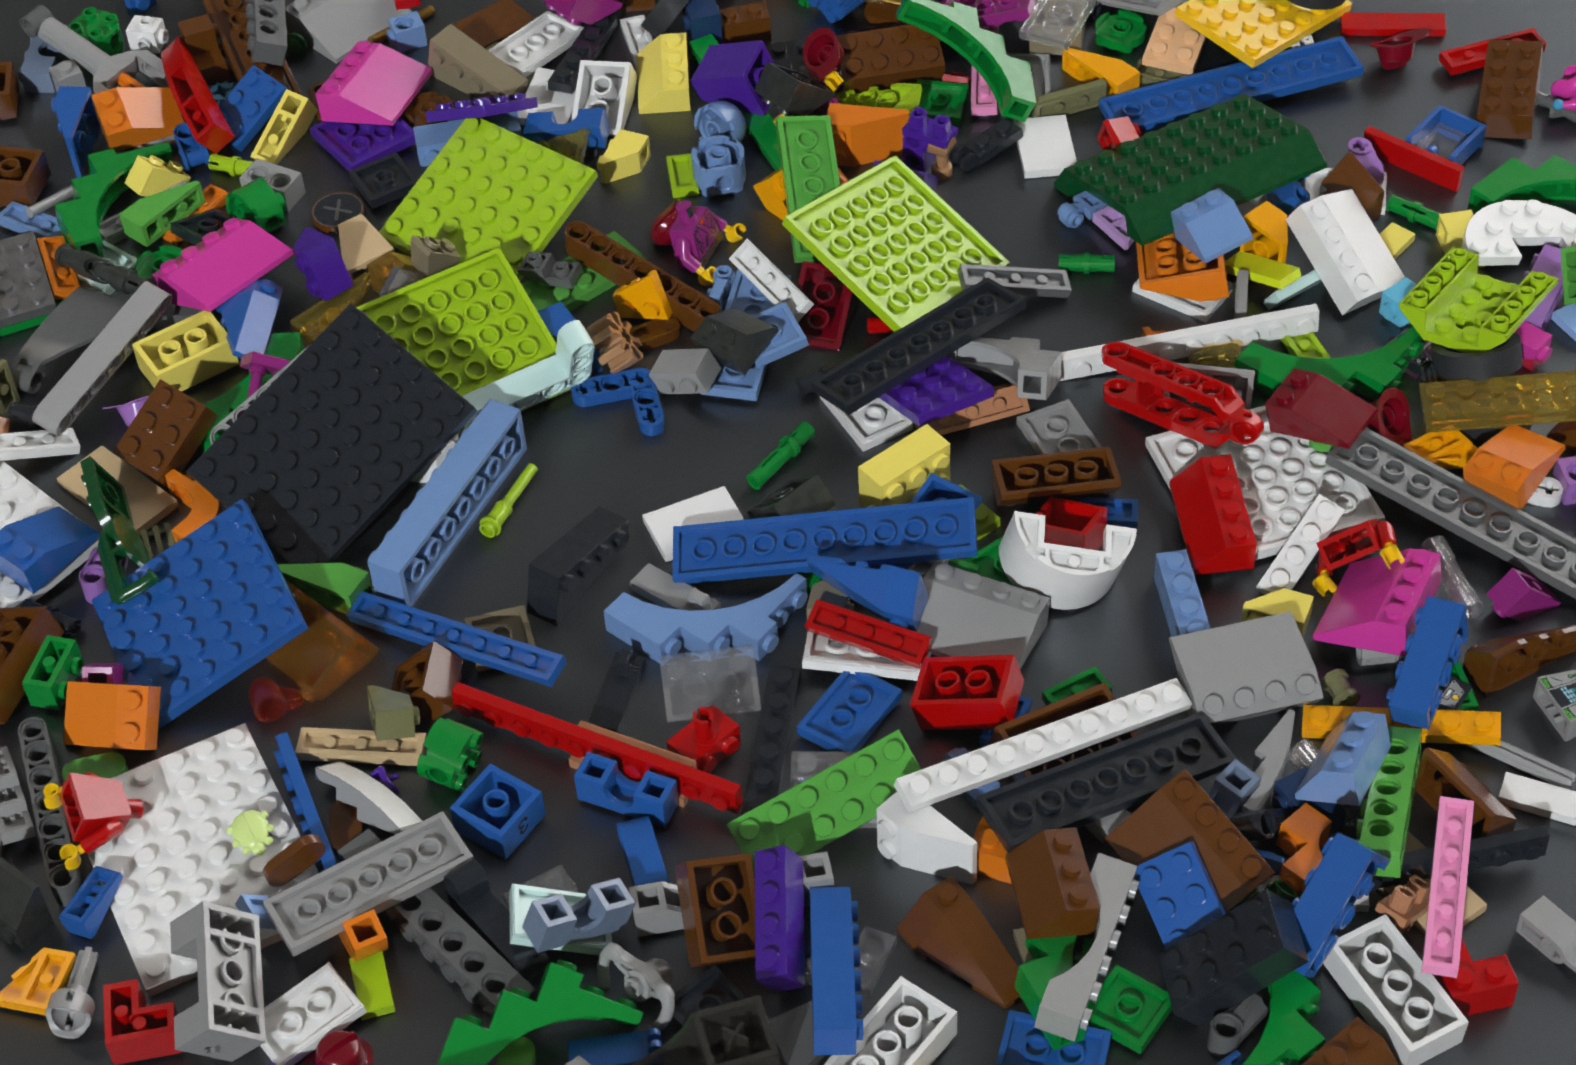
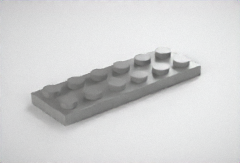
(367, 881)

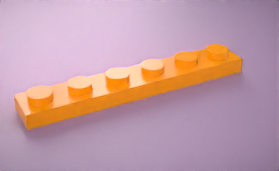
(1446, 728)

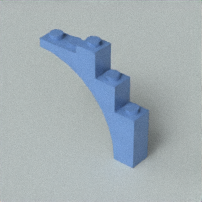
(663, 630)

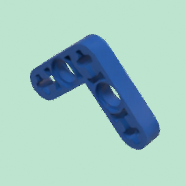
(634, 390)

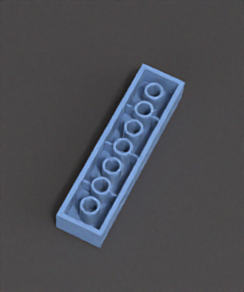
(448, 504)

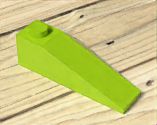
(900, 96)

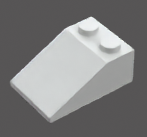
(606, 86)
(925, 841)

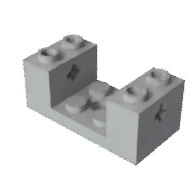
(229, 1011)

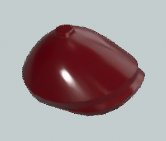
(662, 225)

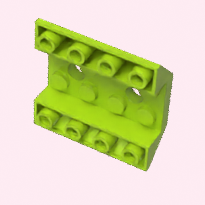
(1471, 309)

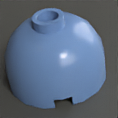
(720, 119)

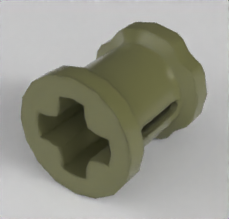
(1339, 688)

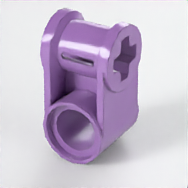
(1365, 153)
(93, 577)

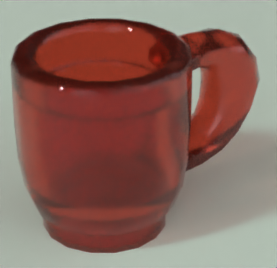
(269, 699)

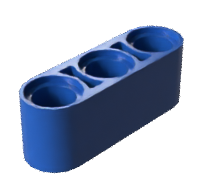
(641, 851)

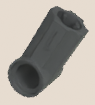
(1235, 1024)

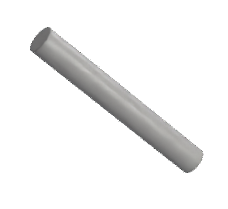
(49, 202)

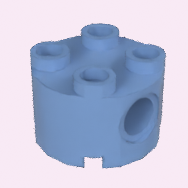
(719, 166)

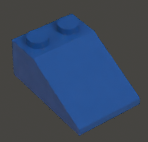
(77, 123)
(42, 546)

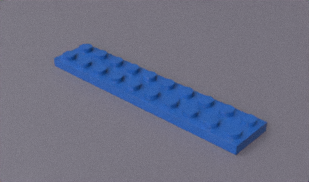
(1277, 77)
(862, 534)

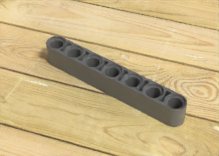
(51, 825)

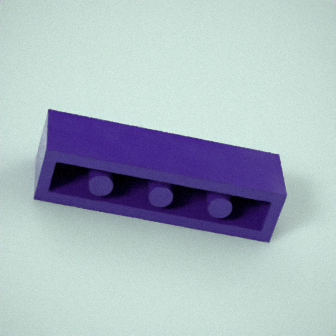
(779, 919)

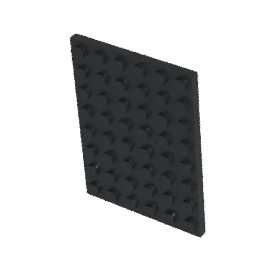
(333, 440)

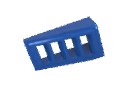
(84, 920)

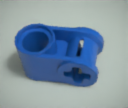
(189, 149)

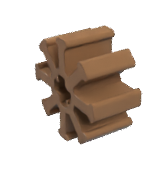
(615, 342)

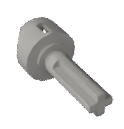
(73, 1002)

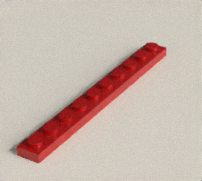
(579, 740)

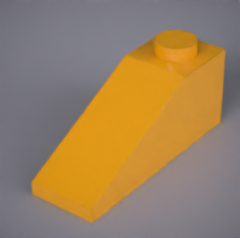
(1092, 67)

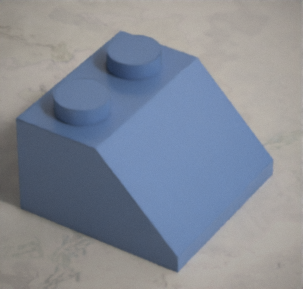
(1210, 225)

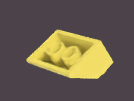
(664, 75)

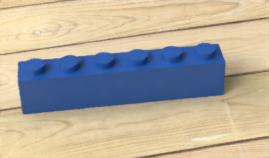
(833, 971)

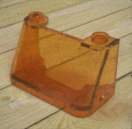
(324, 653)

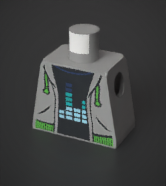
(1557, 700)

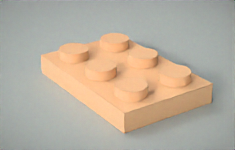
(1173, 45)

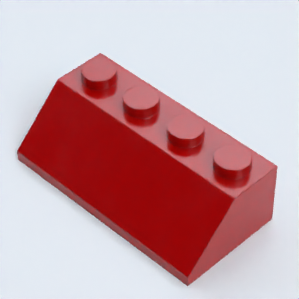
(1213, 516)

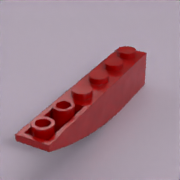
(195, 97)

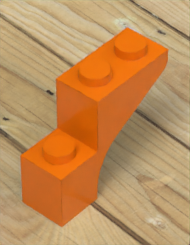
(1302, 838)

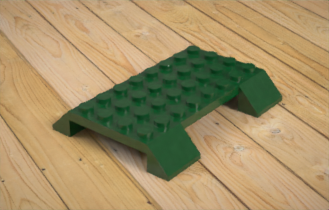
(1229, 147)

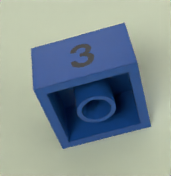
(497, 811)

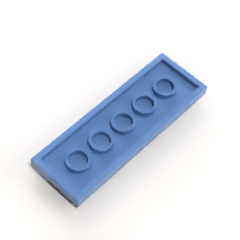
(730, 383)

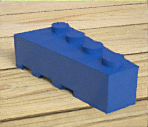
(1428, 662)
(1330, 895)

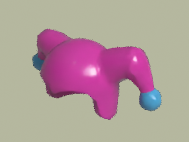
(1565, 90)

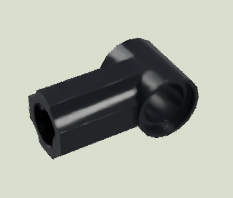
(1260, 824)

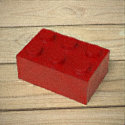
(967, 692)

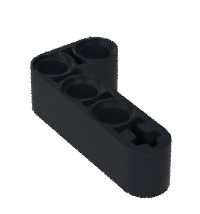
(476, 904)

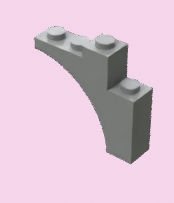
(1017, 360)

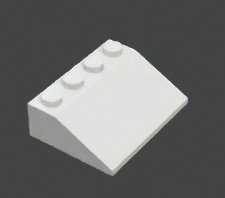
(1344, 249)

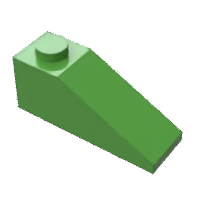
(152, 215)
(329, 583)

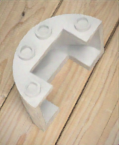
(1064, 573)

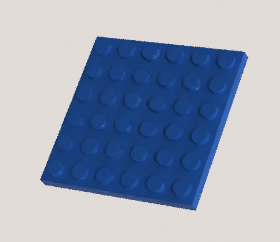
(208, 618)

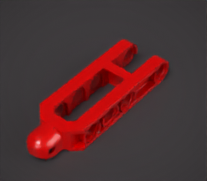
(1146, 397)

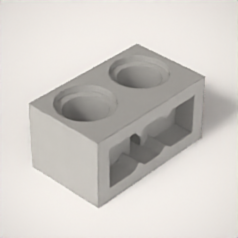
(279, 178)

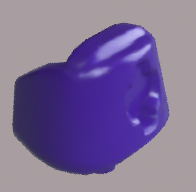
(380, 775)

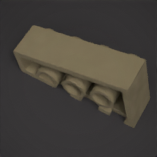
(471, 67)

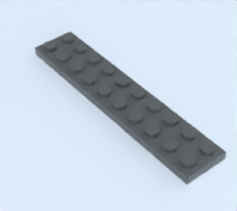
(1460, 508)

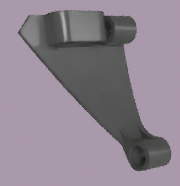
(66, 328)

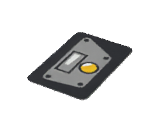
(1454, 694)

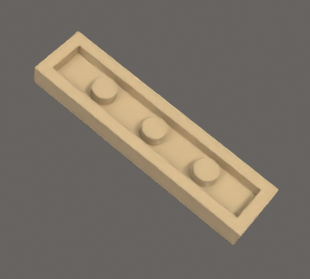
(357, 747)

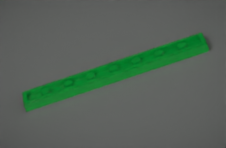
(759, 127)

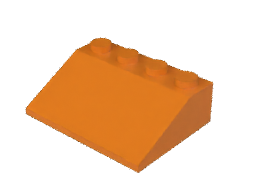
(1174, 270)

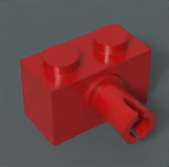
(707, 738)

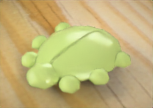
(251, 832)

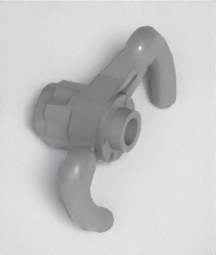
(641, 979)

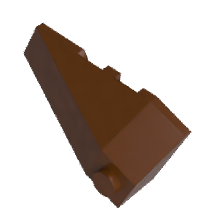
(1516, 657)
(957, 936)

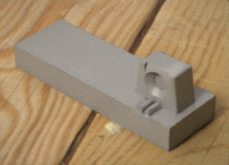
(662, 590)

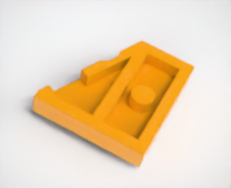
(643, 299)
(1445, 449)
(37, 980)

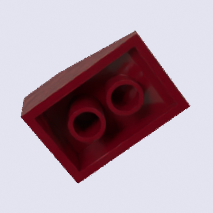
(832, 310)
(1317, 410)

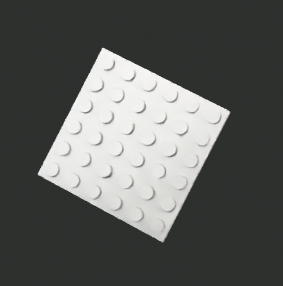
(1277, 479)

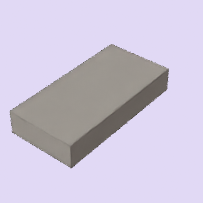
(1241, 294)

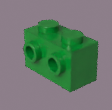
(53, 666)

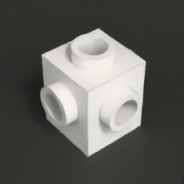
(147, 34)

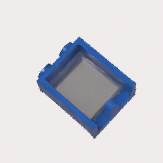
(1448, 135)

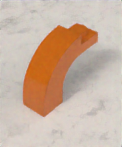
(192, 494)
(363, 936)

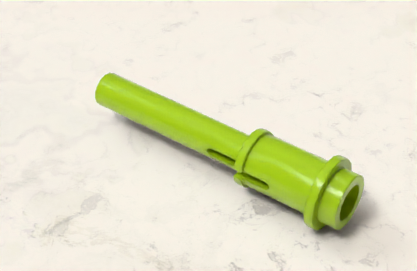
(502, 509)

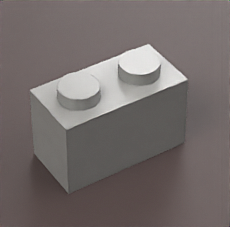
(685, 371)

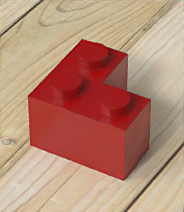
(1481, 983)
(134, 1029)

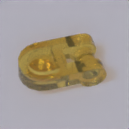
(1218, 355)

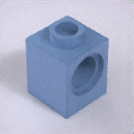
(407, 32)

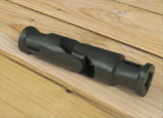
(96, 267)

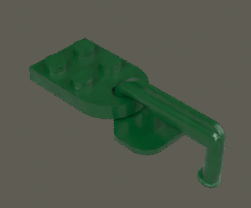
(112, 511)

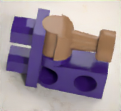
(929, 141)

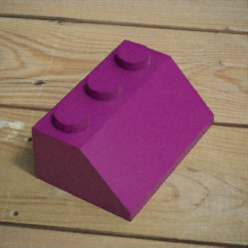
(583, 10)

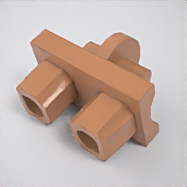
(1406, 903)

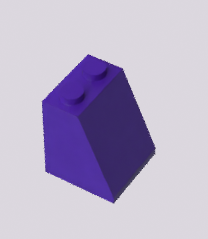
(731, 75)

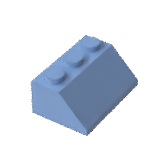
(1347, 761)

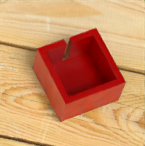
(1073, 523)

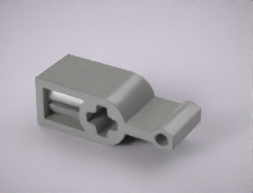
(1549, 931)

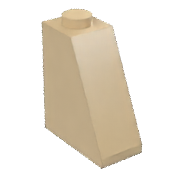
(360, 245)

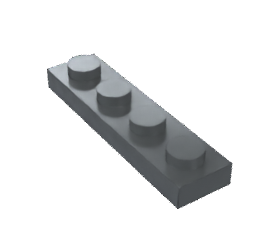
(1018, 279)

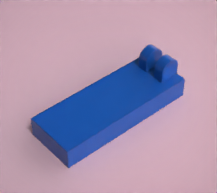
(616, 1049)

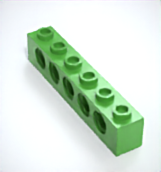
(1391, 799)

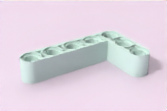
(544, 379)

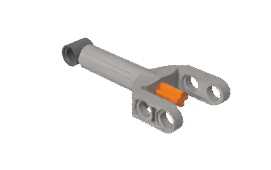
(106, 69)

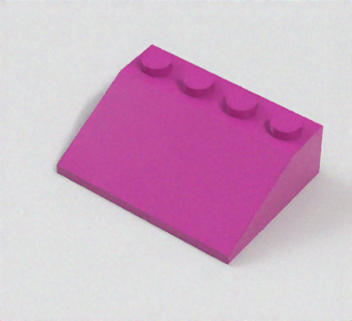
(371, 86)
(221, 265)
(1379, 605)

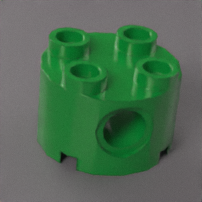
(100, 29)
(257, 204)
(450, 753)

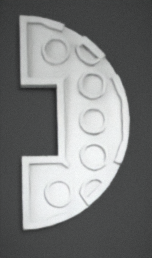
(1512, 223)

